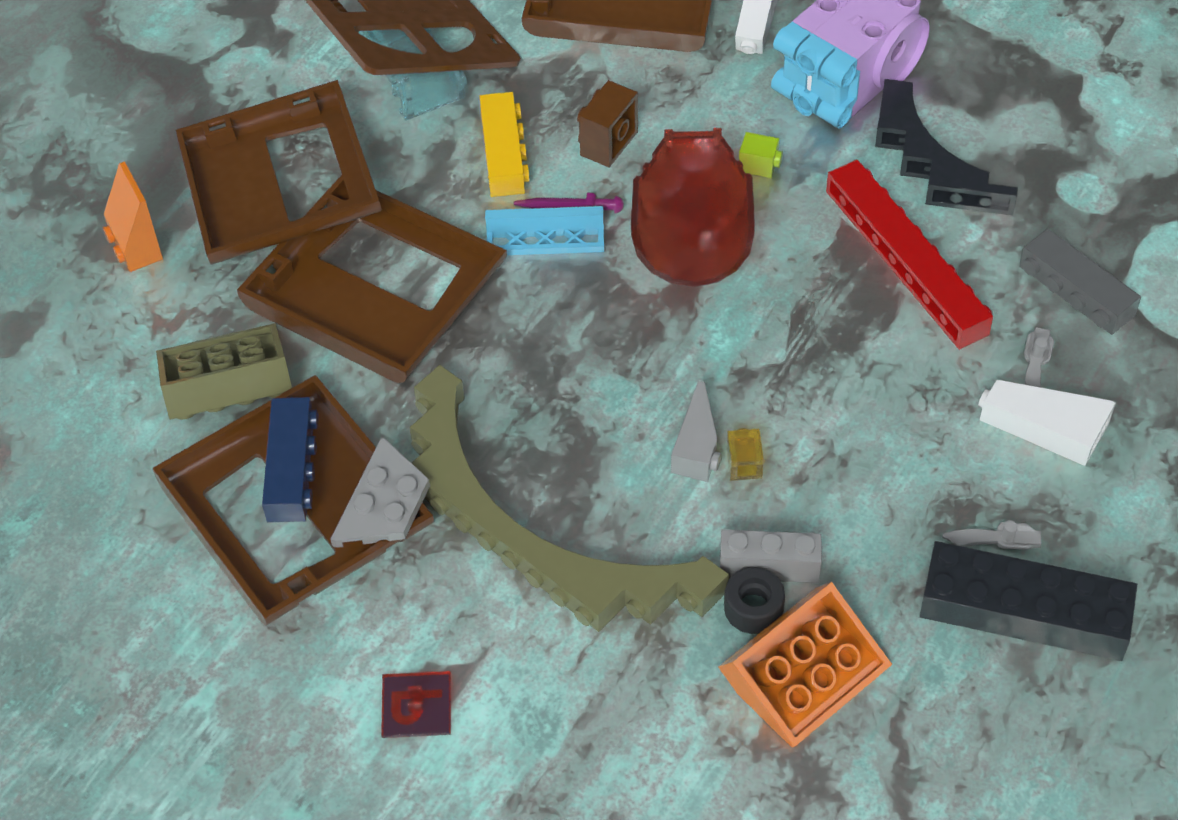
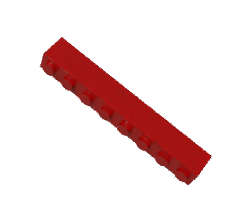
(909, 254)

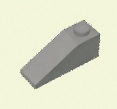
(696, 444)

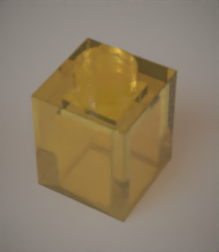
(745, 454)

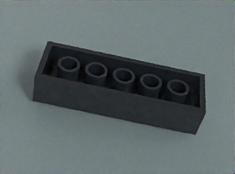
(1029, 601)

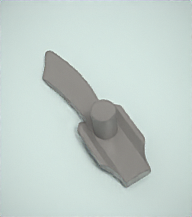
(1037, 353)
(1007, 536)

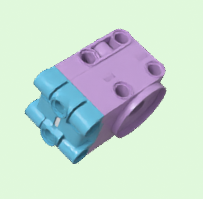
(845, 52)

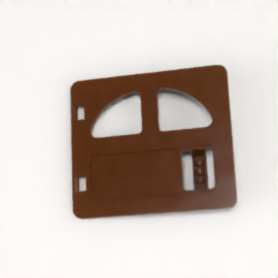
(412, 18)

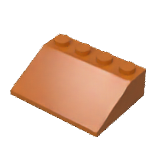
(806, 664)

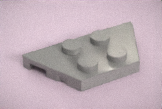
(383, 499)

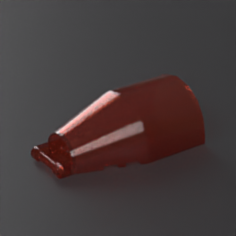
(693, 209)

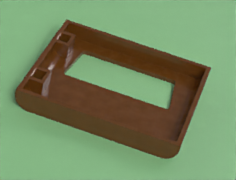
(637, 23)
(236, 181)
(356, 315)
(338, 466)

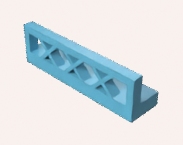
(546, 225)

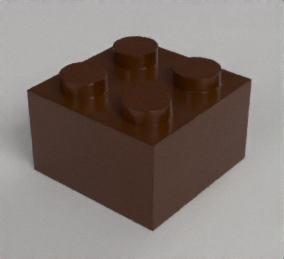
(608, 123)

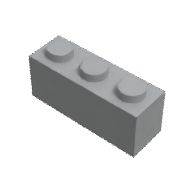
(785, 554)

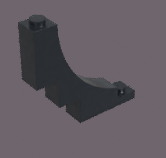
(950, 179)

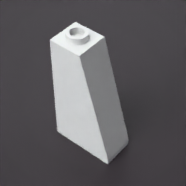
(754, 25)
(1048, 417)

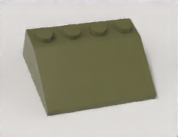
(222, 371)

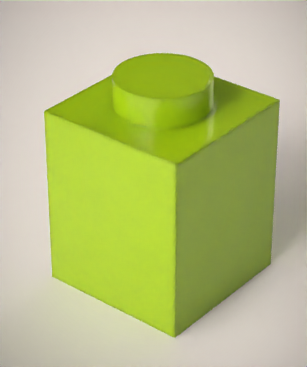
(760, 154)

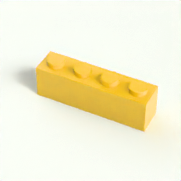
(502, 144)

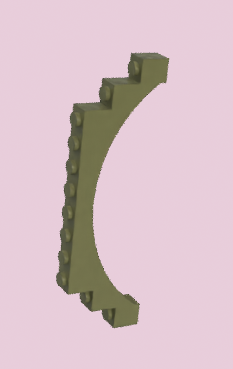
(585, 585)

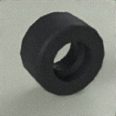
(753, 582)

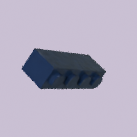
(289, 460)

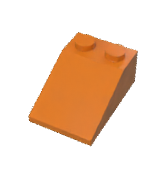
(130, 223)

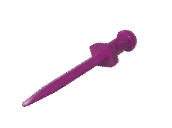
(608, 204)

